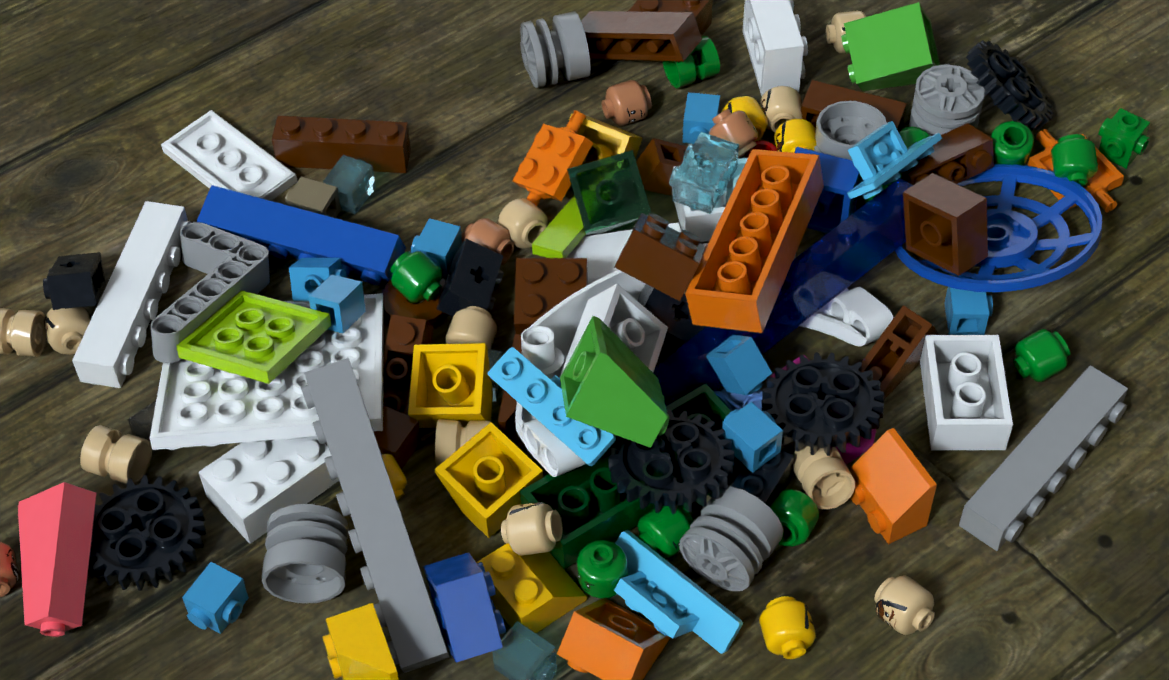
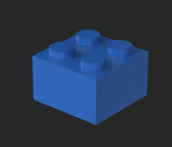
(834, 203)
(464, 606)

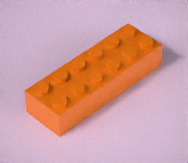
(755, 241)

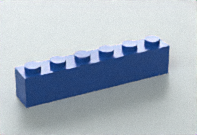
(303, 233)

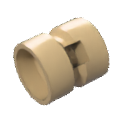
(22, 332)
(452, 435)
(117, 454)
(824, 477)

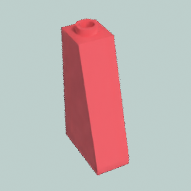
(55, 556)

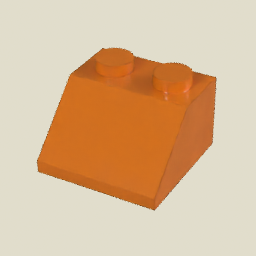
(893, 488)
(611, 642)

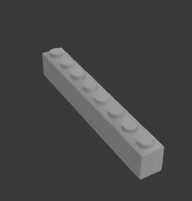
(375, 515)

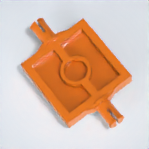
(547, 161)
(1105, 179)

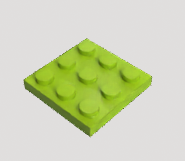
(254, 336)

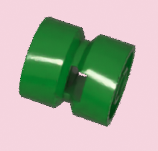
(700, 64)

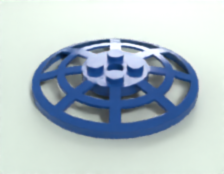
(1015, 236)

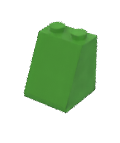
(890, 48)
(613, 388)

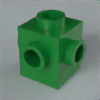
(1123, 137)

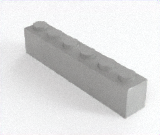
(1043, 459)

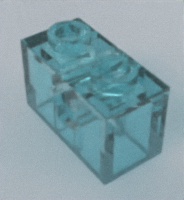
(704, 172)

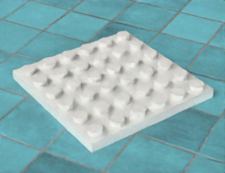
(218, 407)

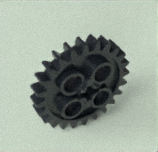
(1009, 85)
(824, 403)
(695, 449)
(144, 532)

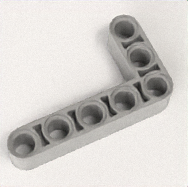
(231, 267)

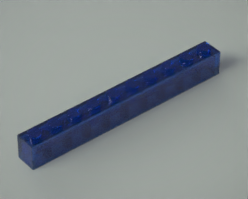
(809, 285)

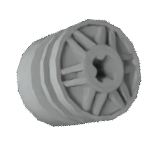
(557, 49)
(946, 99)
(845, 125)
(731, 539)
(305, 553)

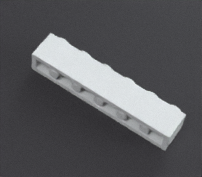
(131, 296)

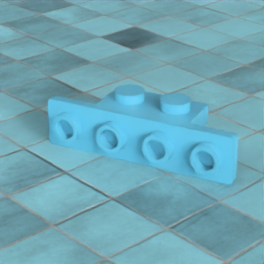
(884, 156)
(545, 402)
(671, 598)

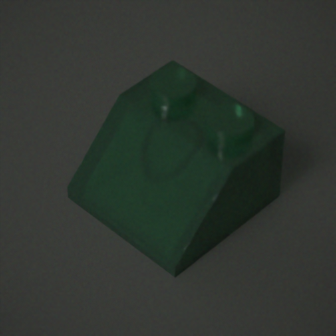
(609, 193)

